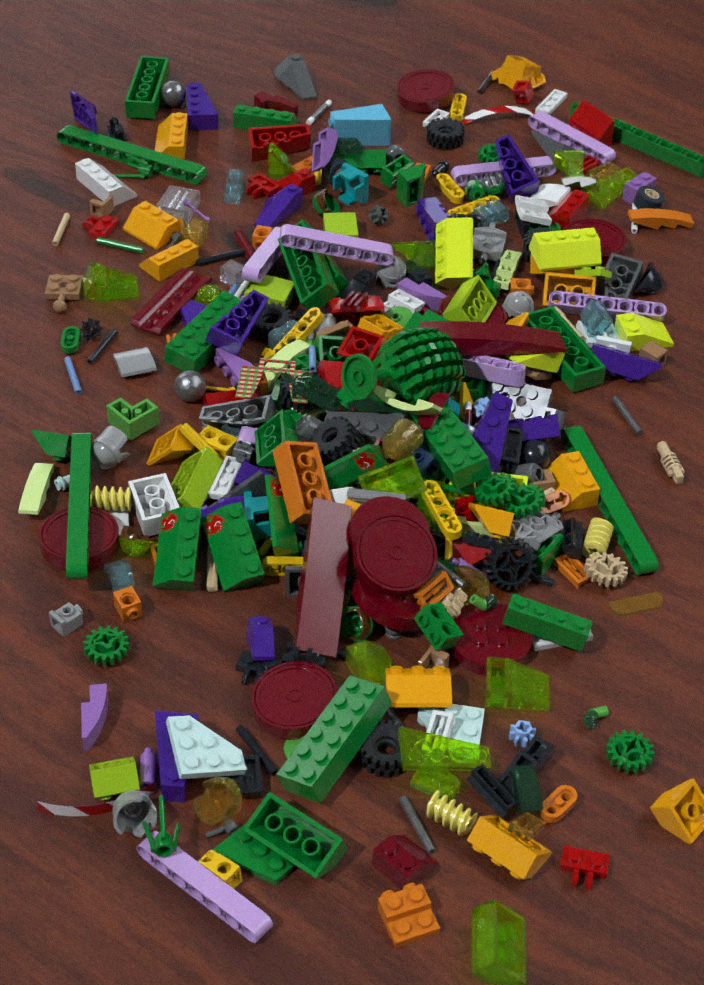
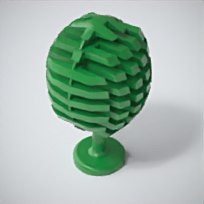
(410, 364)

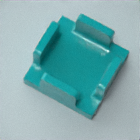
(352, 183)
(256, 506)

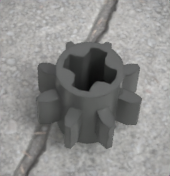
(378, 215)
(244, 451)

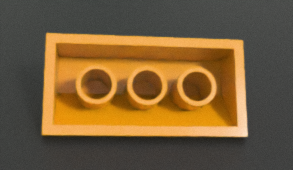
(173, 135)

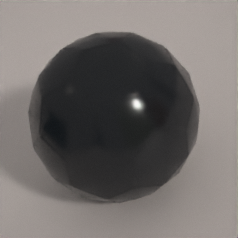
(535, 452)

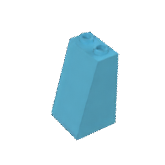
(367, 124)

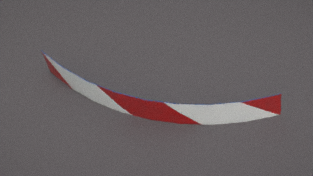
(492, 110)
(86, 810)

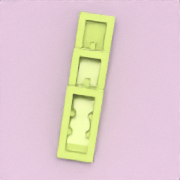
(507, 268)
(36, 488)

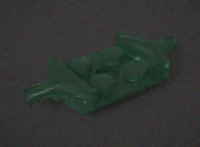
(348, 146)
(309, 388)

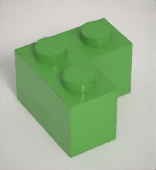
(133, 419)

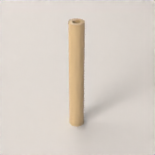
(60, 230)

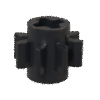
(86, 328)

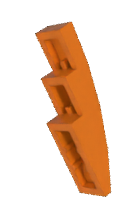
(656, 217)

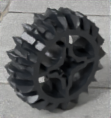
(494, 565)

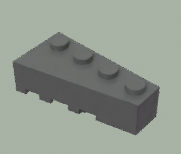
(369, 424)

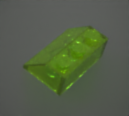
(395, 478)
(498, 944)

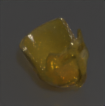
(194, 231)
(401, 439)
(476, 582)
(220, 801)

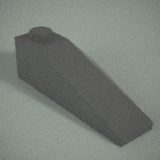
(550, 145)
(624, 278)

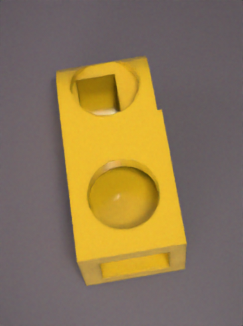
(222, 868)

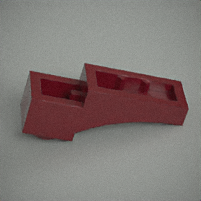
(275, 102)

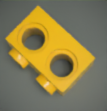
(220, 441)

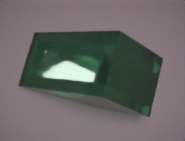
(526, 788)

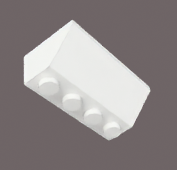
(102, 182)

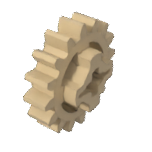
(605, 569)
(454, 602)

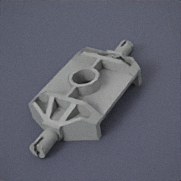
(488, 243)
(536, 528)

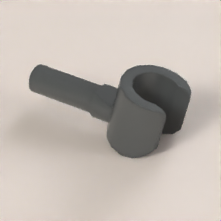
(175, 237)
(228, 825)

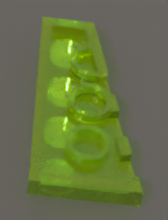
(609, 187)
(438, 753)

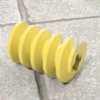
(111, 499)
(597, 537)
(450, 815)

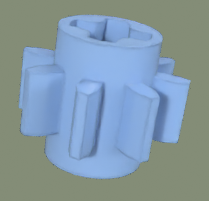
(480, 405)
(521, 733)

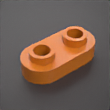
(555, 803)

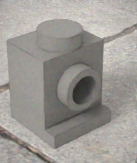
(66, 618)

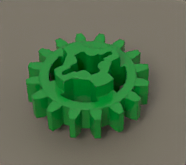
(487, 153)
(495, 489)
(527, 500)
(106, 645)
(629, 751)

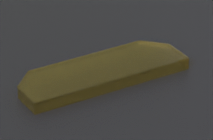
(636, 604)

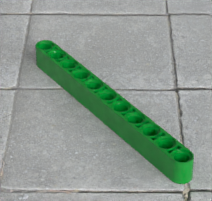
(655, 146)
(116, 150)
(612, 504)
(79, 507)

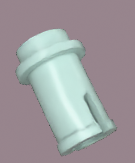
(62, 483)

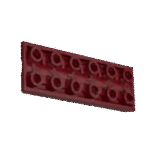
(168, 301)

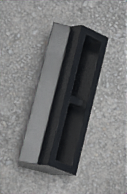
(572, 538)
(493, 792)

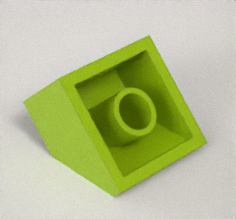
(113, 777)

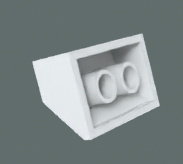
(150, 499)

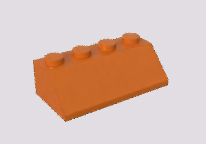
(300, 478)

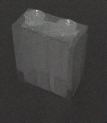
(173, 202)

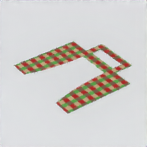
(251, 375)

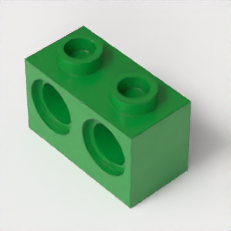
(438, 626)

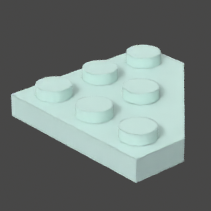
(466, 724)
(201, 751)

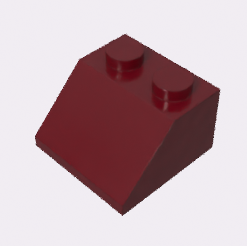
(402, 861)

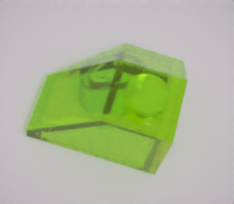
(277, 162)
(569, 162)
(368, 661)

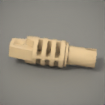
(671, 463)

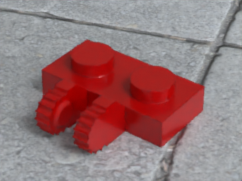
(261, 184)
(100, 227)
(584, 862)

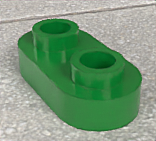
(70, 339)

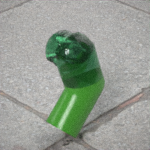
(484, 604)
(594, 713)

